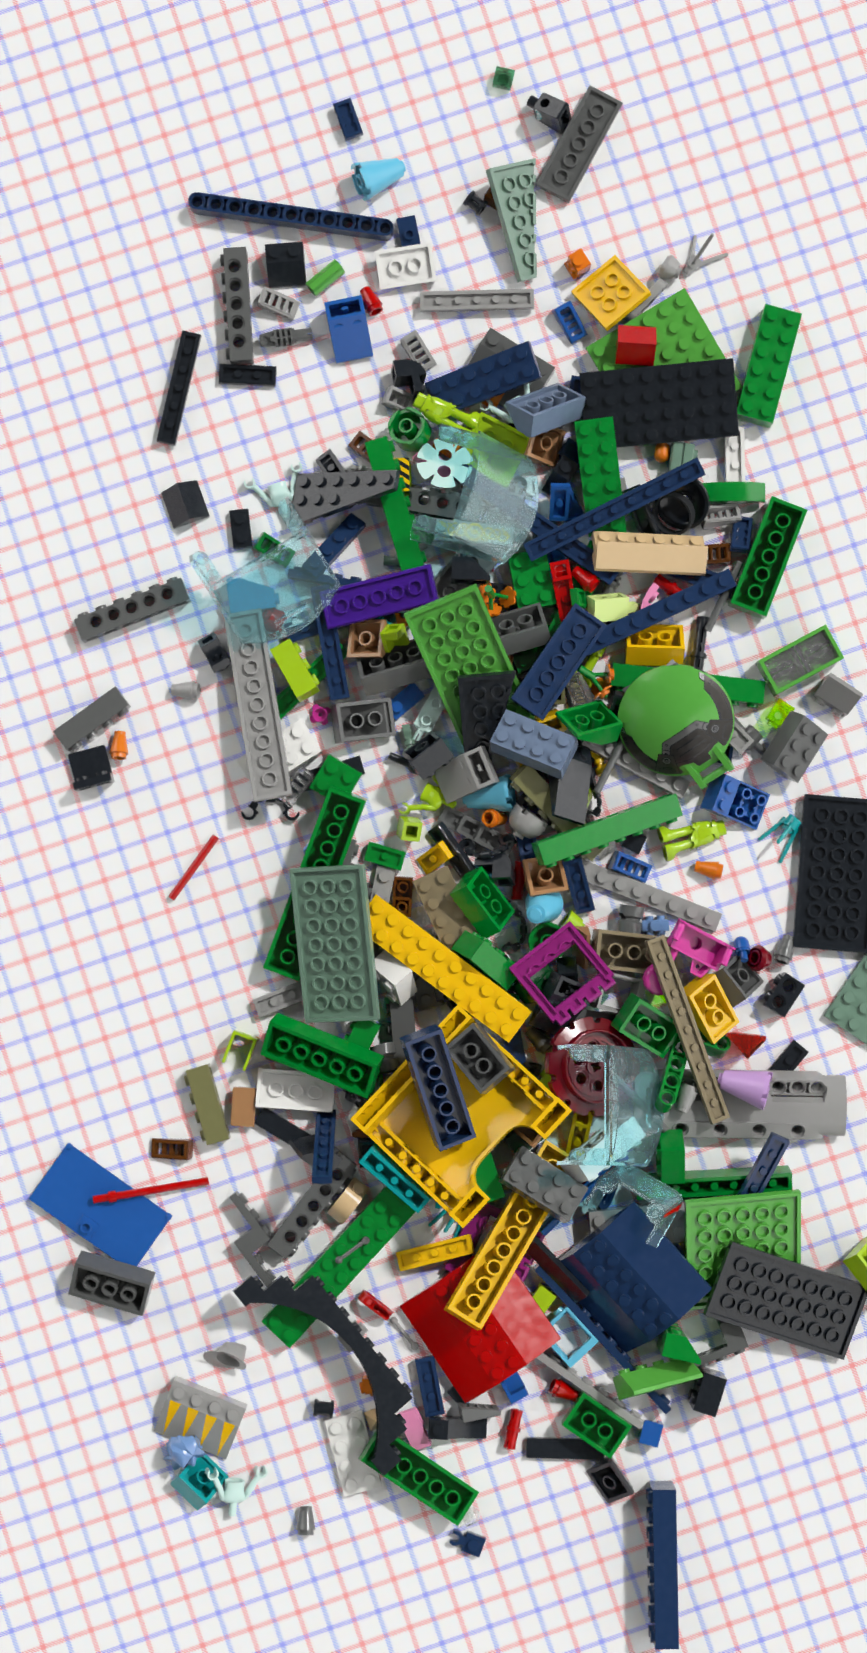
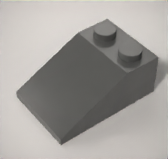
(362, 720)

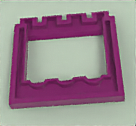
(547, 952)
(476, 1227)

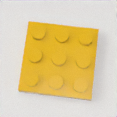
(611, 293)

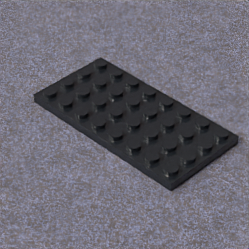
(664, 401)
(832, 875)
(786, 1300)

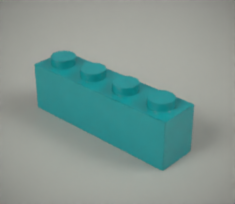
(395, 1178)

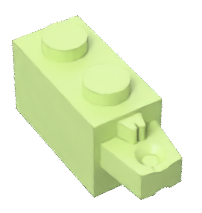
(610, 606)

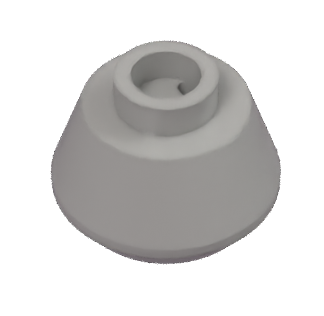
(670, 268)

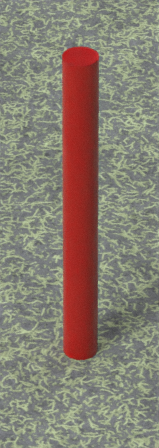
(193, 867)

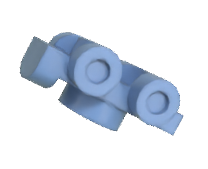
(659, 925)

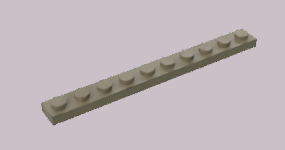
(687, 1029)

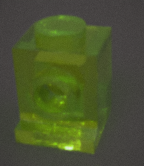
(781, 707)

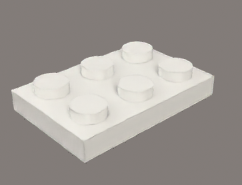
(405, 265)

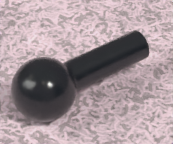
(401, 760)

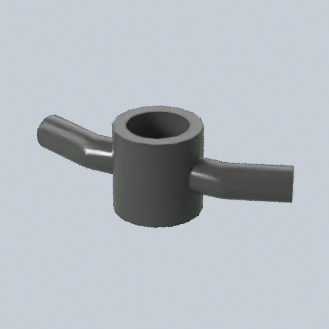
(755, 735)

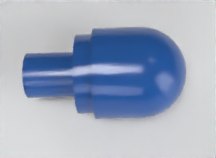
(742, 948)

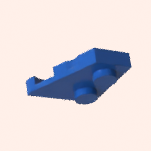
(563, 503)

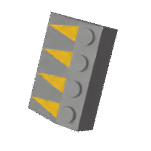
(203, 1413)

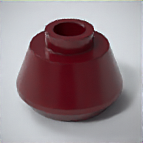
(759, 958)

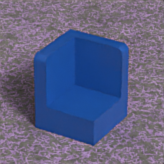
(514, 1388)
(650, 1433)

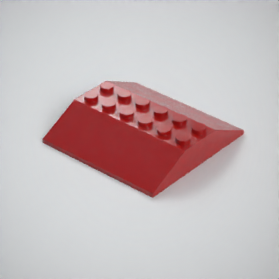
(485, 1357)

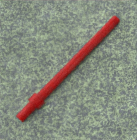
(113, 1196)

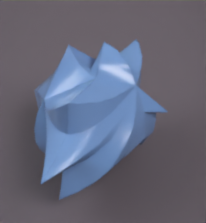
(183, 1451)

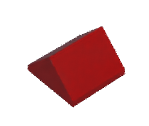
(636, 345)

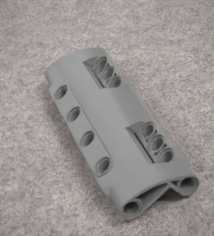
(813, 1115)

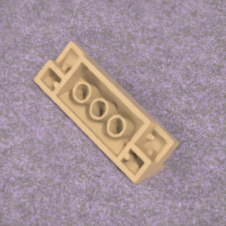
(649, 553)

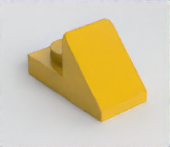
(434, 857)

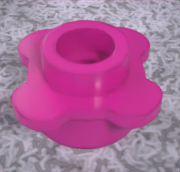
(316, 710)

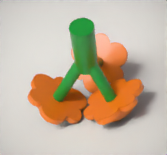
(506, 598)
(599, 687)

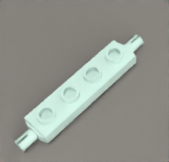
(429, 714)

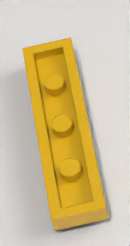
(435, 1252)

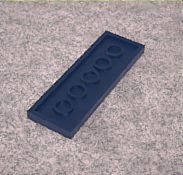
(487, 377)
(558, 662)

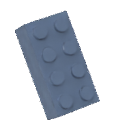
(533, 744)

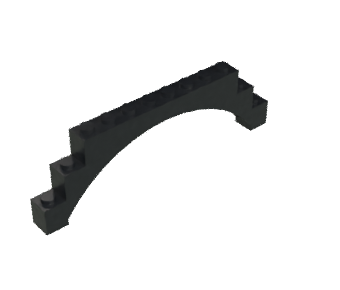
(387, 1390)

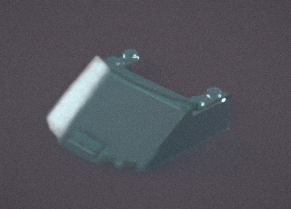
(494, 505)
(277, 589)
(630, 1113)

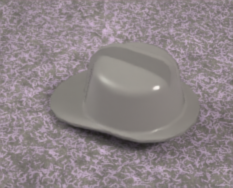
(228, 1356)

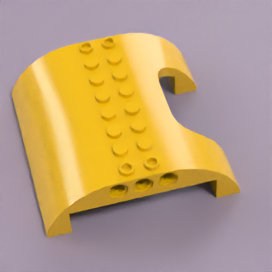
(399, 1127)

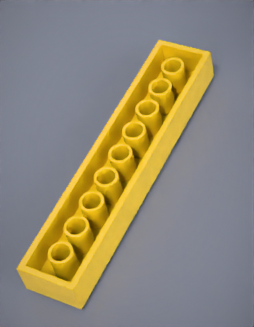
(446, 970)
(500, 1252)

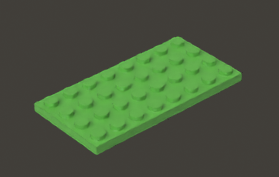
(458, 640)

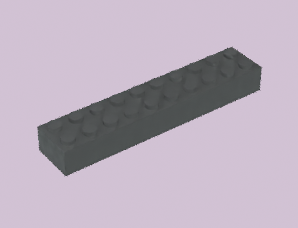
(404, 665)

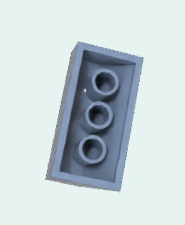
(545, 409)

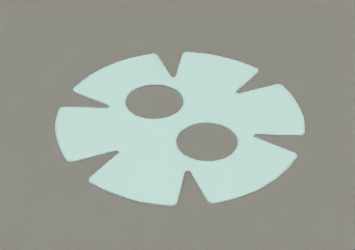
(433, 462)

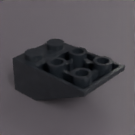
(555, 990)

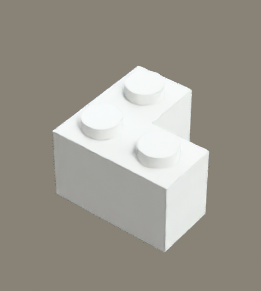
(395, 977)

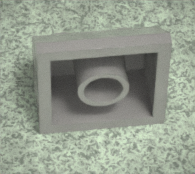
(837, 695)

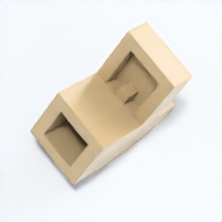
(348, 1200)

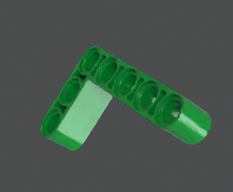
(675, 1075)

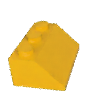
(655, 646)

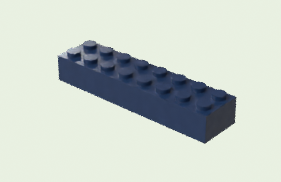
(663, 1565)

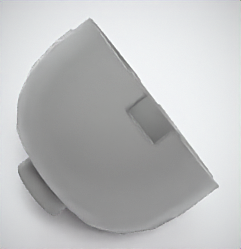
(526, 823)

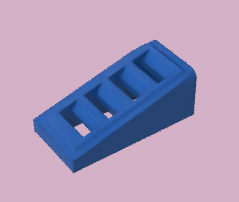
(556, 312)
(615, 860)

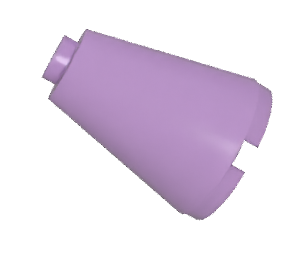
(747, 1085)

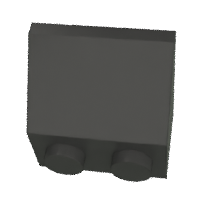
(738, 980)

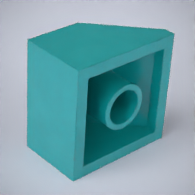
(195, 1485)

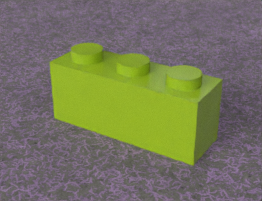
(295, 669)

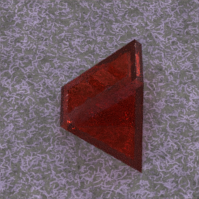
(746, 1043)

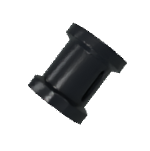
(477, 208)
(323, 1408)

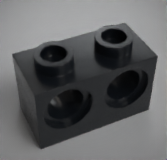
(787, 997)

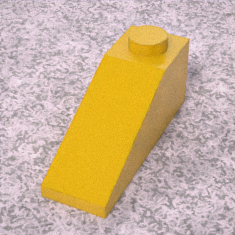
(579, 1131)

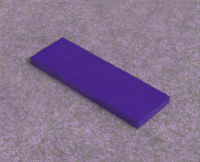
(381, 596)

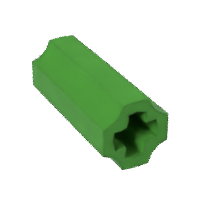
(325, 278)

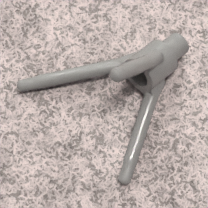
(694, 261)

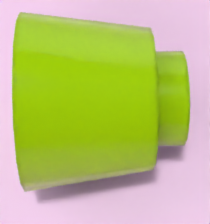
(573, 918)

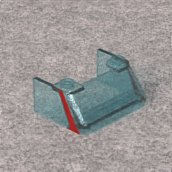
(662, 1198)

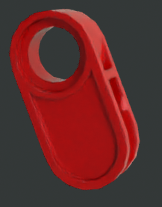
(375, 1305)

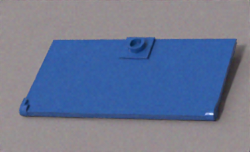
(117, 1228)

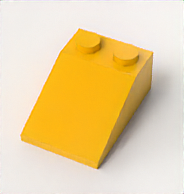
(710, 1007)

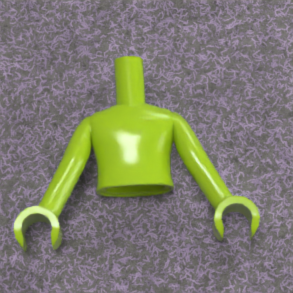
(430, 795)

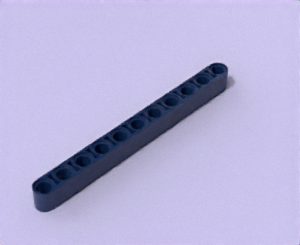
(282, 212)

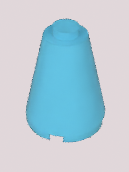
(376, 175)
(497, 796)
(543, 907)

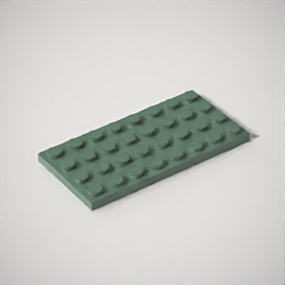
(334, 943)

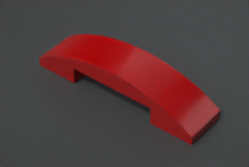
(562, 584)

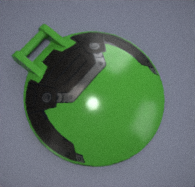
(678, 722)

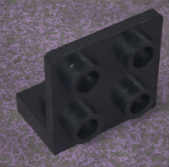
(90, 768)

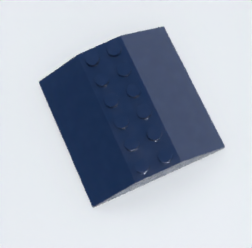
(632, 1284)

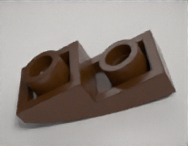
(403, 894)

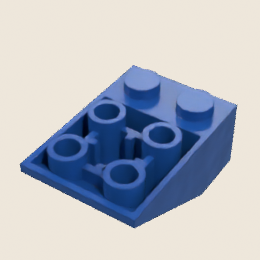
(348, 329)
(735, 801)

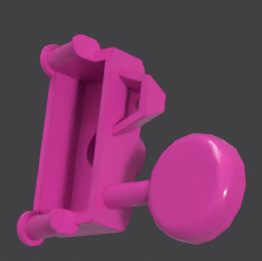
(700, 946)

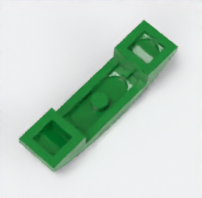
(736, 492)

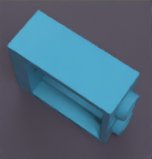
(581, 1350)

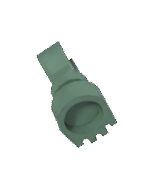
(407, 736)

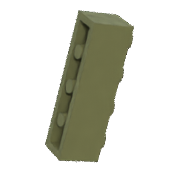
(207, 1103)

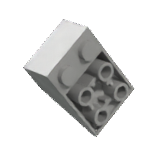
(466, 774)

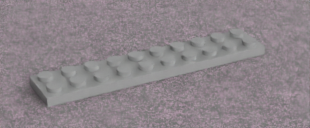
(259, 718)

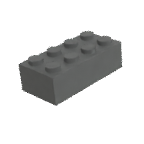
(543, 1184)
(111, 1283)

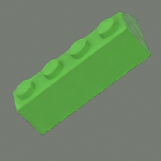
(654, 1378)

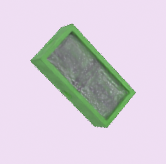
(799, 660)

